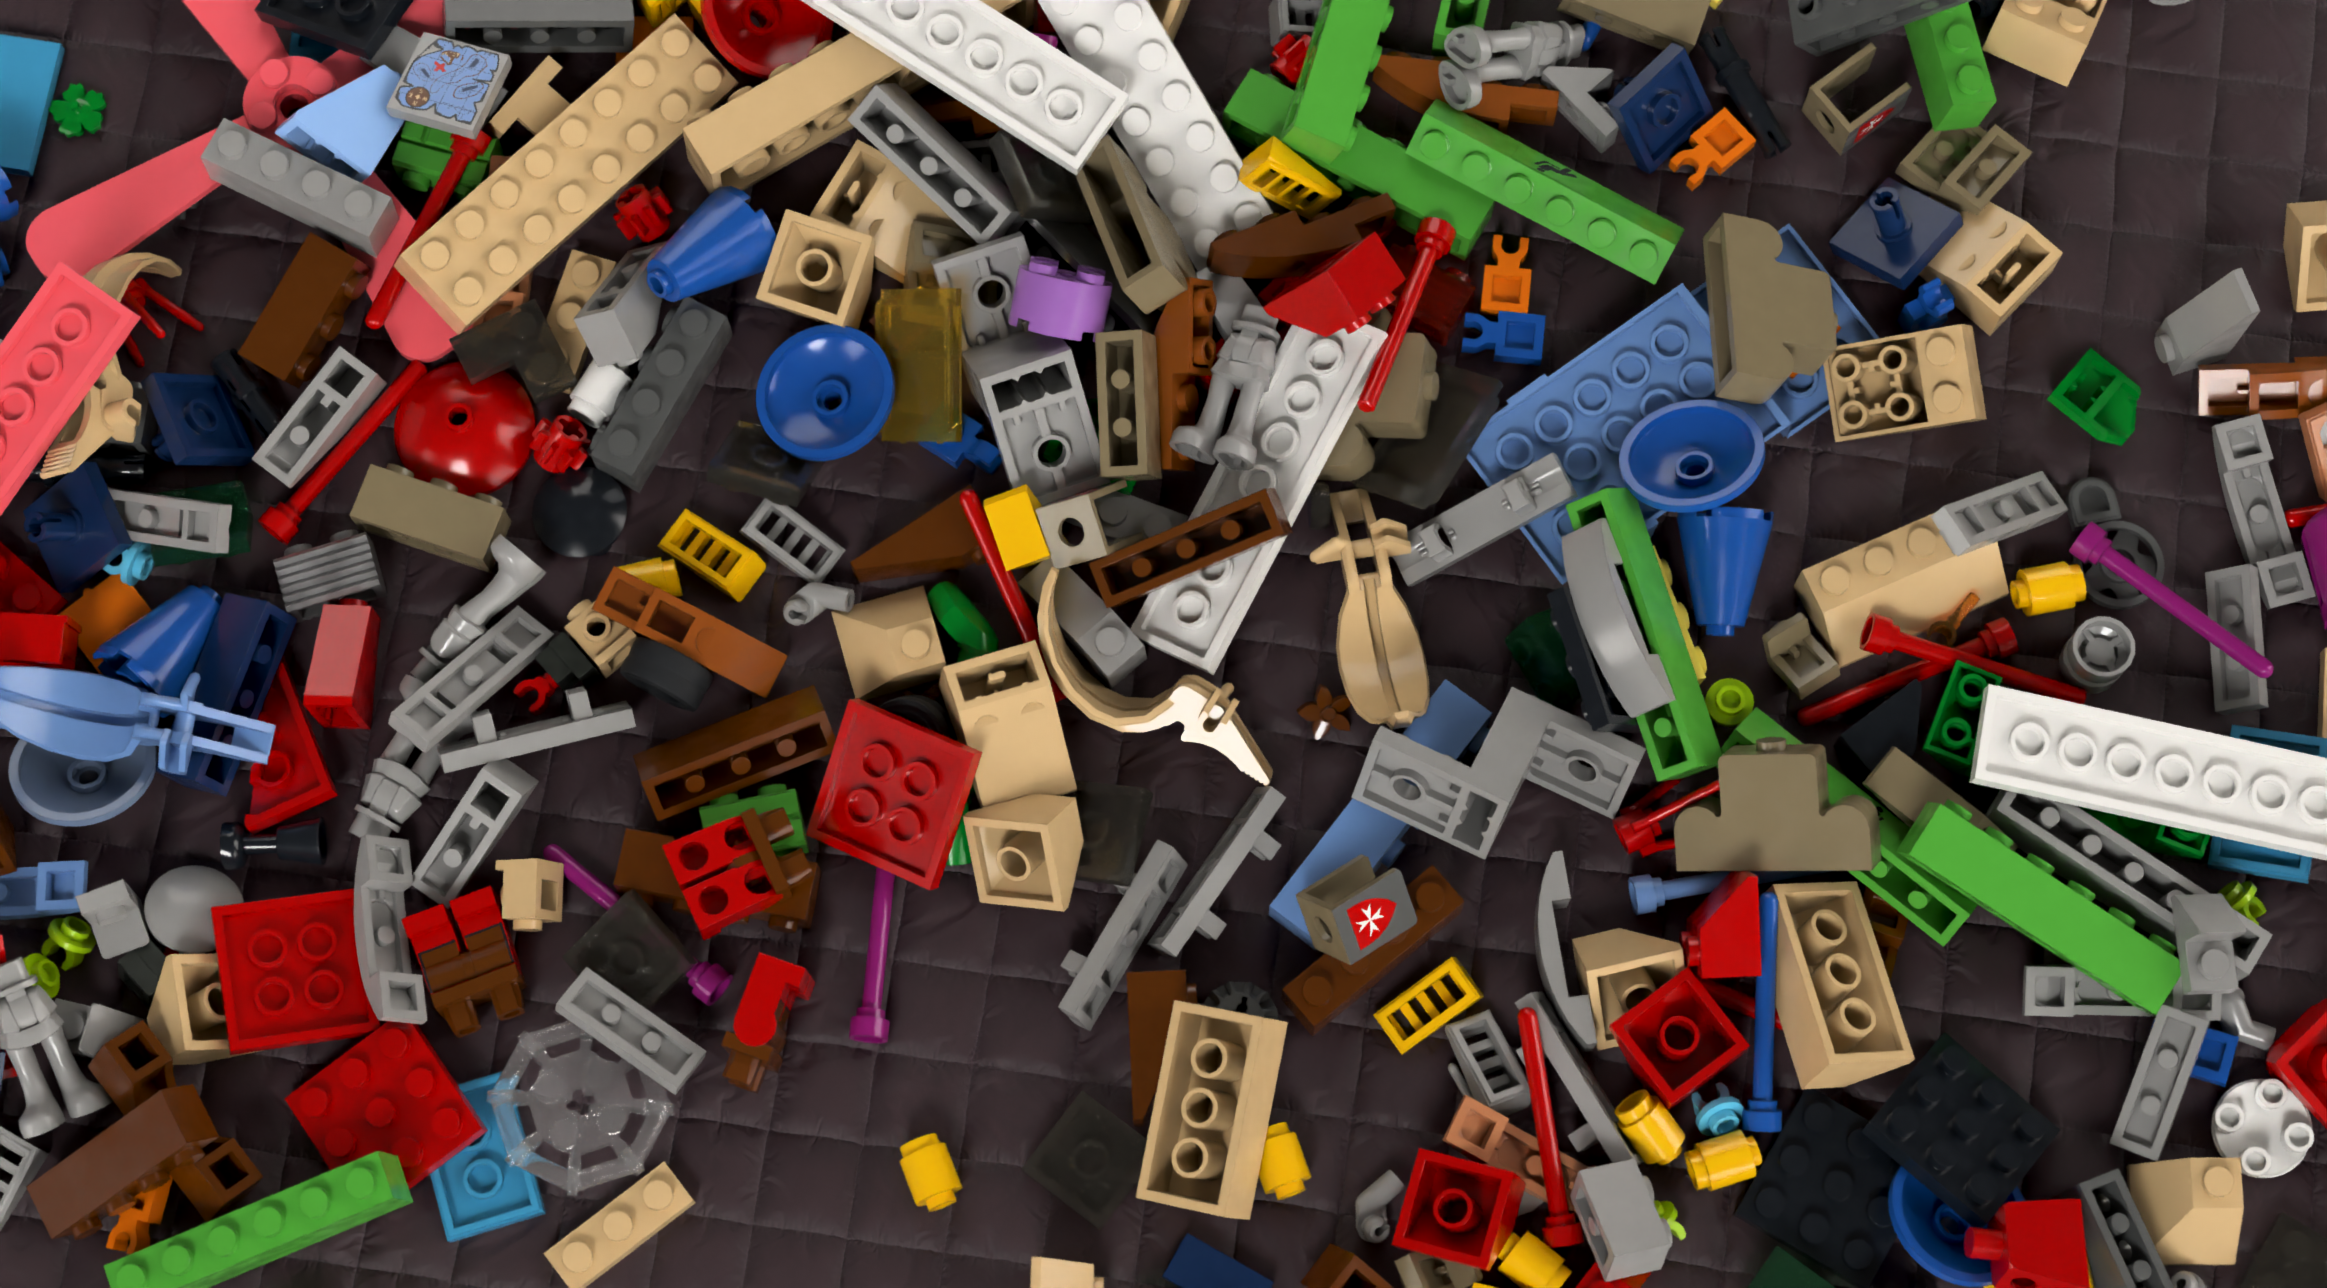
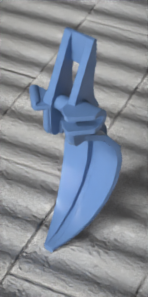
(109, 717)

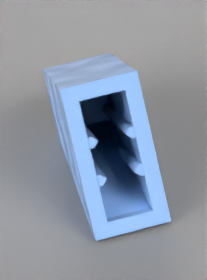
(348, 126)

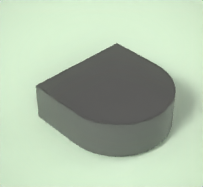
(2091, 501)

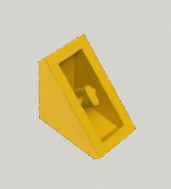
(1017, 527)

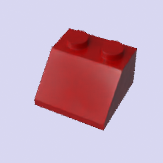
(1340, 289)
(1725, 930)
(1677, 1039)
(1458, 1209)

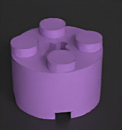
(1060, 300)

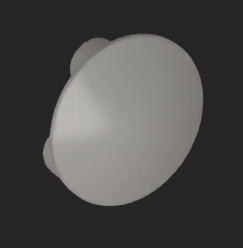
(181, 904)

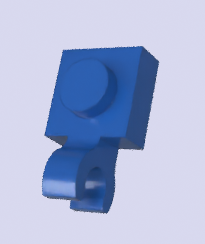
(1928, 309)
(972, 448)

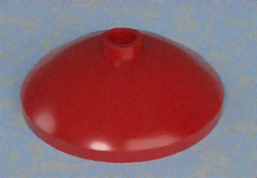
(785, 32)
(481, 451)

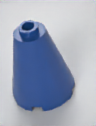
(713, 247)
(1723, 563)
(163, 644)

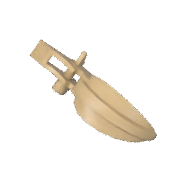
(109, 404)
(1376, 635)
(1193, 700)

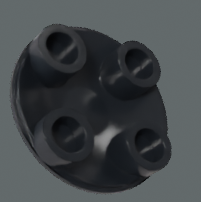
(579, 512)

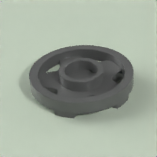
(2101, 578)

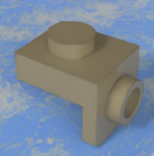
(1799, 656)
(1427, 1271)

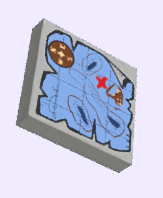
(449, 85)

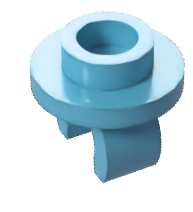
(135, 564)
(1718, 1115)

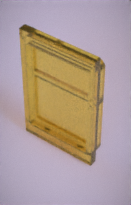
(924, 345)

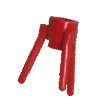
(135, 300)
(1639, 828)

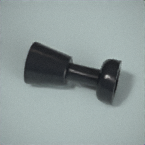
(294, 842)

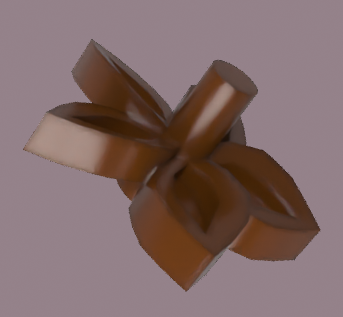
(1325, 712)

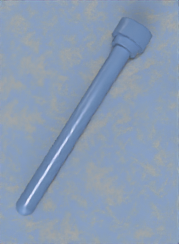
(1649, 892)

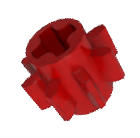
(1289, 59)
(642, 213)
(560, 444)

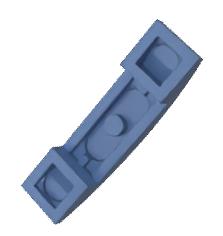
(43, 890)

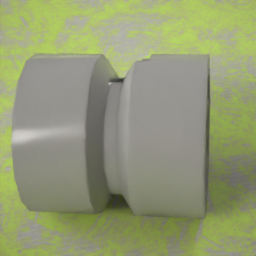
(2097, 654)

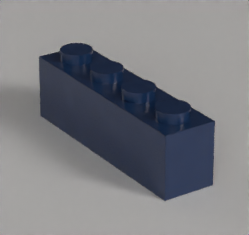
(235, 679)

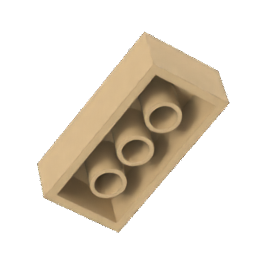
(1211, 1110)

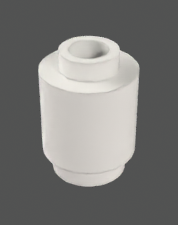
(596, 393)

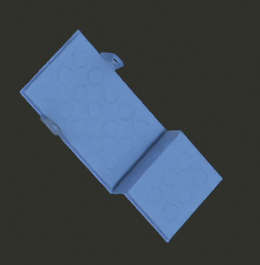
(1621, 379)

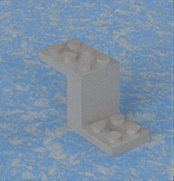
(1021, 377)
(1472, 802)

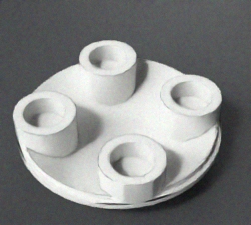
(2263, 1127)

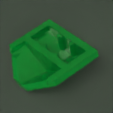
(2098, 399)

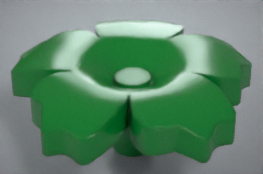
(78, 111)

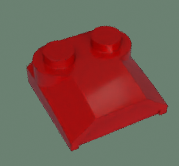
(2301, 1060)

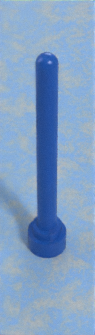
(1762, 1109)

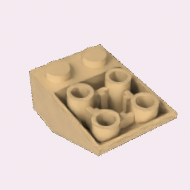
(2044, 35)
(880, 202)
(1992, 264)
(1904, 383)
(1010, 715)

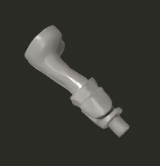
(1527, 52)
(1242, 364)
(468, 623)
(393, 790)
(26, 1020)

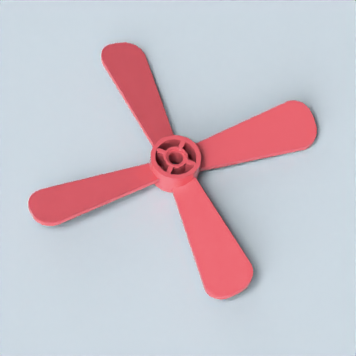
(142, 200)

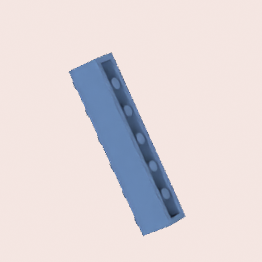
(1450, 727)

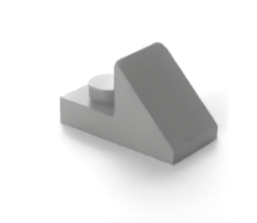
(1576, 101)
(115, 918)
(2204, 942)
(91, 1026)

